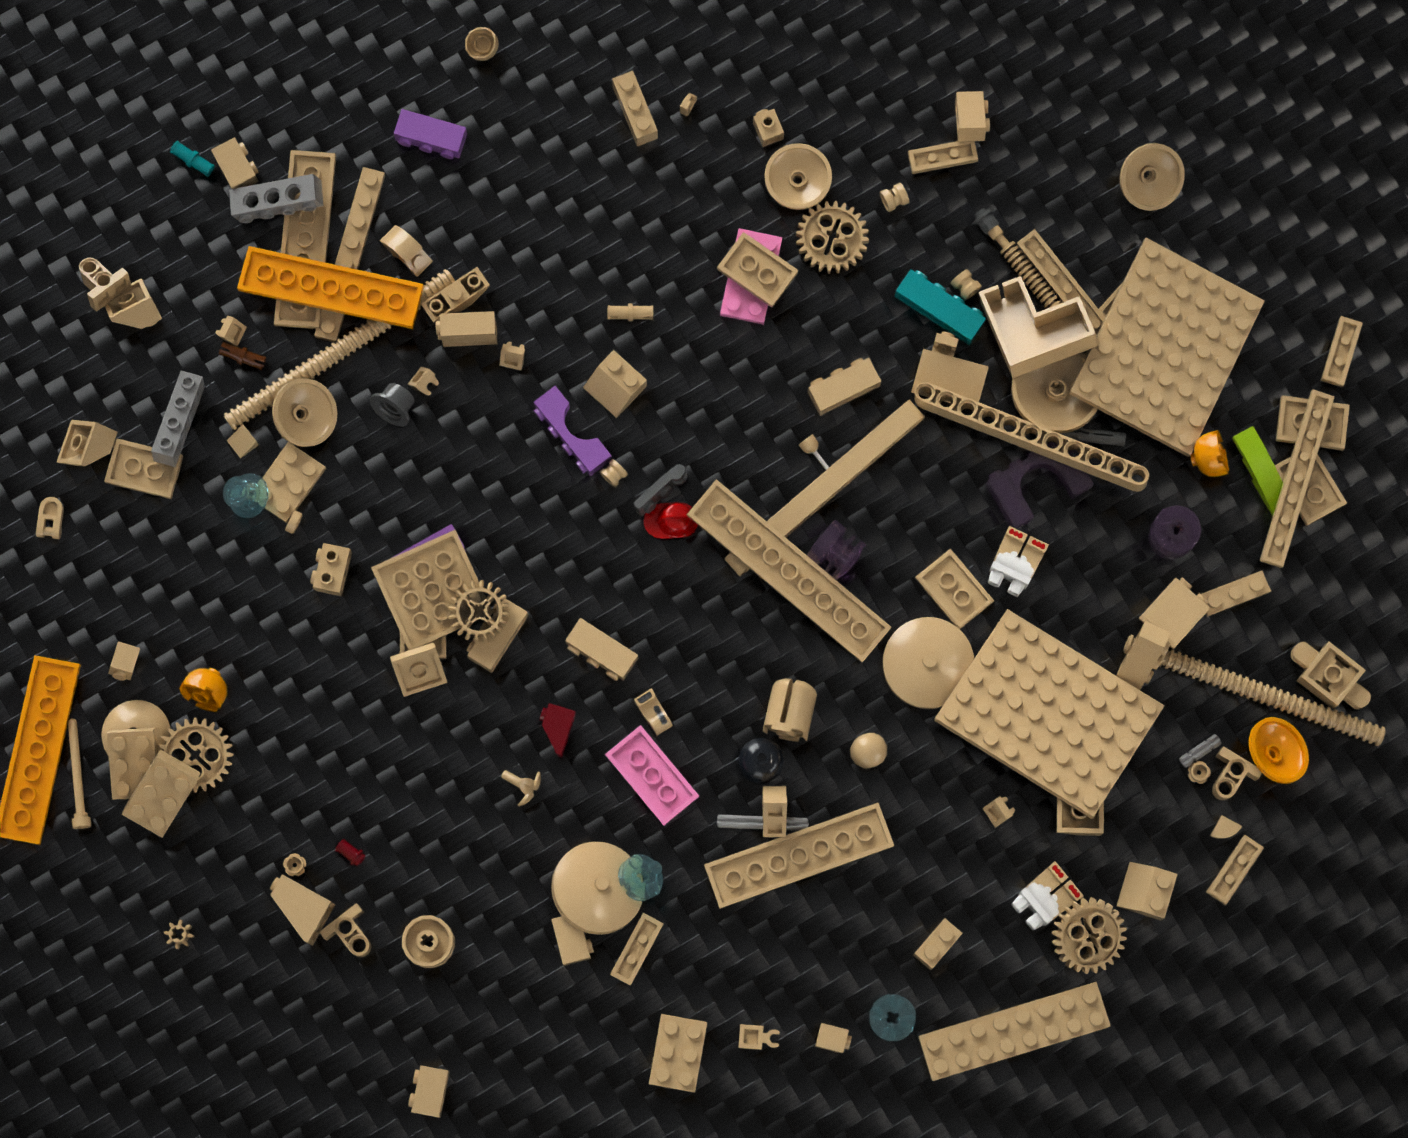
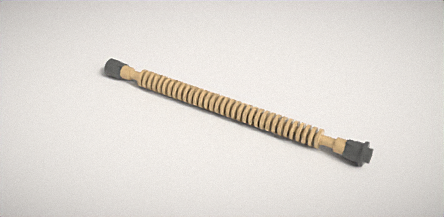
(990, 226)

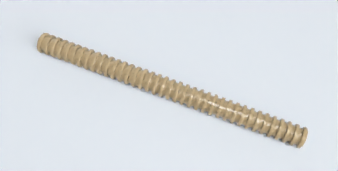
(326, 358)
(1270, 696)

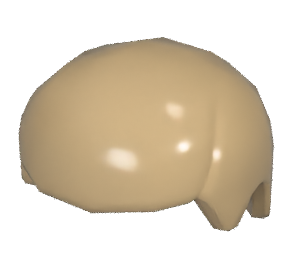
(481, 43)
(868, 750)

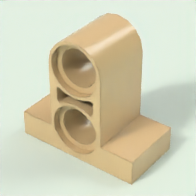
(102, 283)
(1227, 777)
(774, 811)
(354, 935)

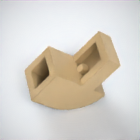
(406, 249)

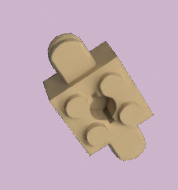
(1330, 675)

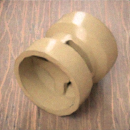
(894, 197)
(966, 284)

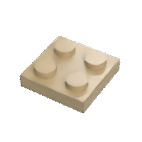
(418, 669)

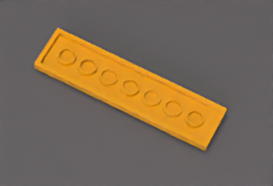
(330, 287)
(37, 749)

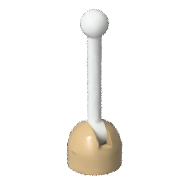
(810, 446)

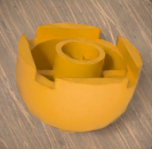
(1210, 455)
(205, 687)

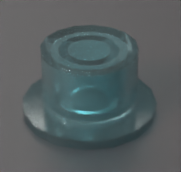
(246, 495)

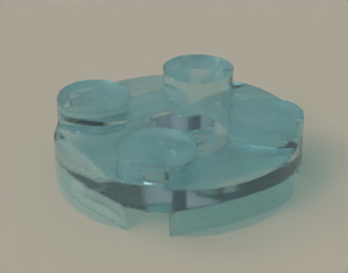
(652, 876)
(895, 1004)

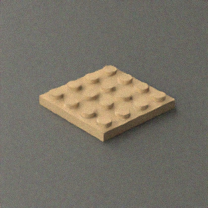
(421, 585)

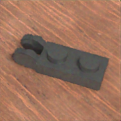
(660, 489)

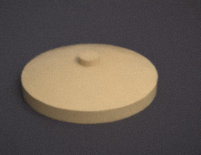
(1044, 396)
(926, 661)
(589, 889)

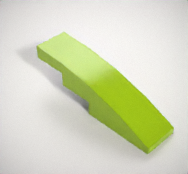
(1260, 466)

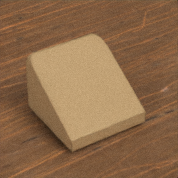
(242, 441)

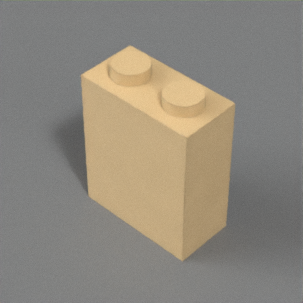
(467, 329)

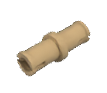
(630, 312)

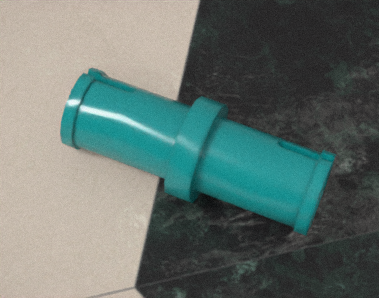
(192, 158)

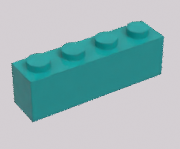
(940, 307)

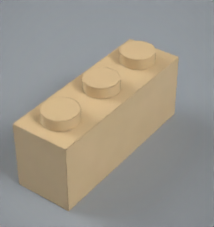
(635, 108)
(843, 385)
(601, 650)
(490, 653)
(1144, 655)

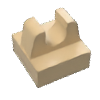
(231, 330)
(512, 356)
(421, 379)
(998, 811)

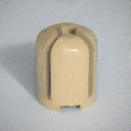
(790, 709)

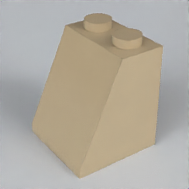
(1176, 610)
(302, 907)

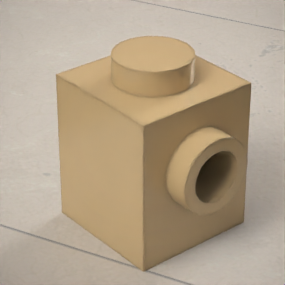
(768, 127)
(124, 661)
(833, 1038)

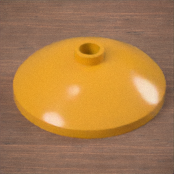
(1278, 750)

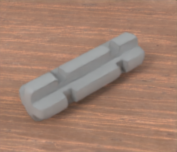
(1200, 750)

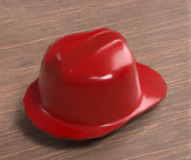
(670, 521)

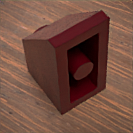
(557, 726)

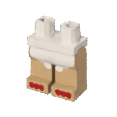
(1013, 568)
(1041, 902)

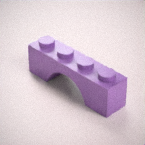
(589, 453)

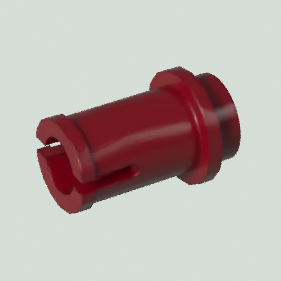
(350, 852)

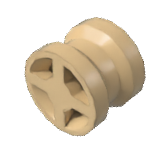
(613, 473)

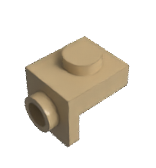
(945, 344)

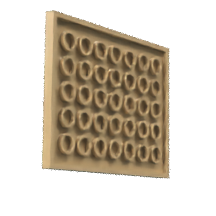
(1166, 347)
(1049, 713)

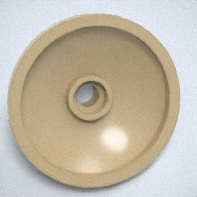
(798, 162)
(1164, 177)
(316, 408)
(137, 715)

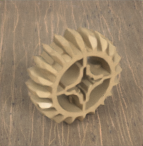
(491, 596)

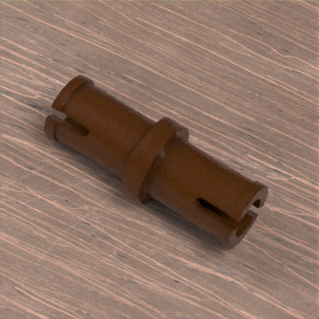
(242, 355)

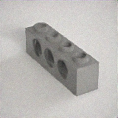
(243, 198)
(178, 418)

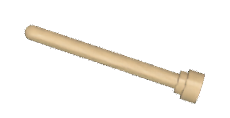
(81, 817)

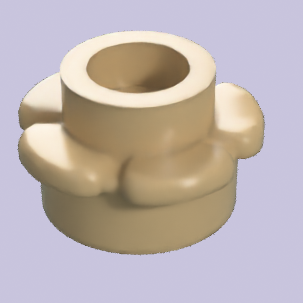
(1205, 772)
(288, 865)

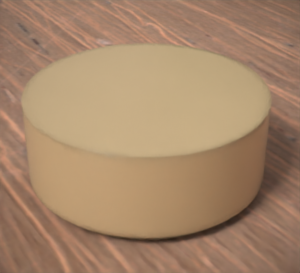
(294, 522)

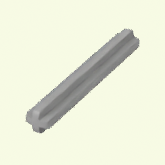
(756, 822)

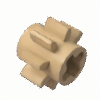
(185, 934)

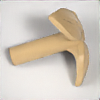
(526, 785)

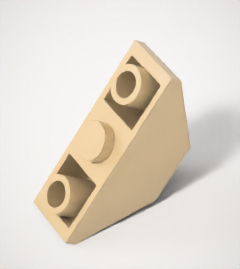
(457, 295)

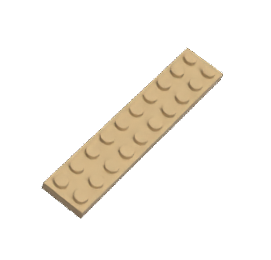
(789, 571)

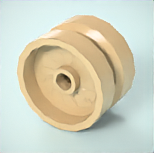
(414, 941)

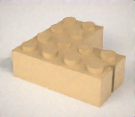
(1032, 337)

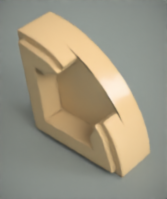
(687, 104)
(1225, 828)

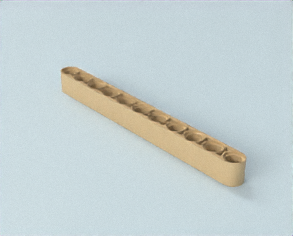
(1038, 445)
(840, 474)

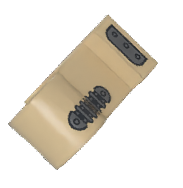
(653, 712)

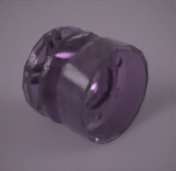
(1161, 532)
(836, 550)

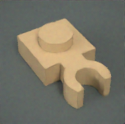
(752, 1037)

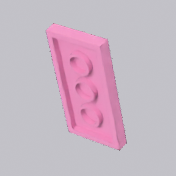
(739, 302)
(652, 775)

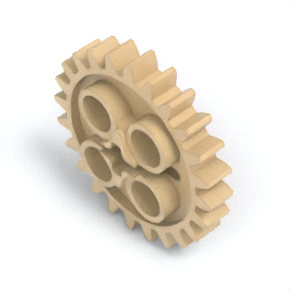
(850, 243)
(210, 740)
(1107, 925)

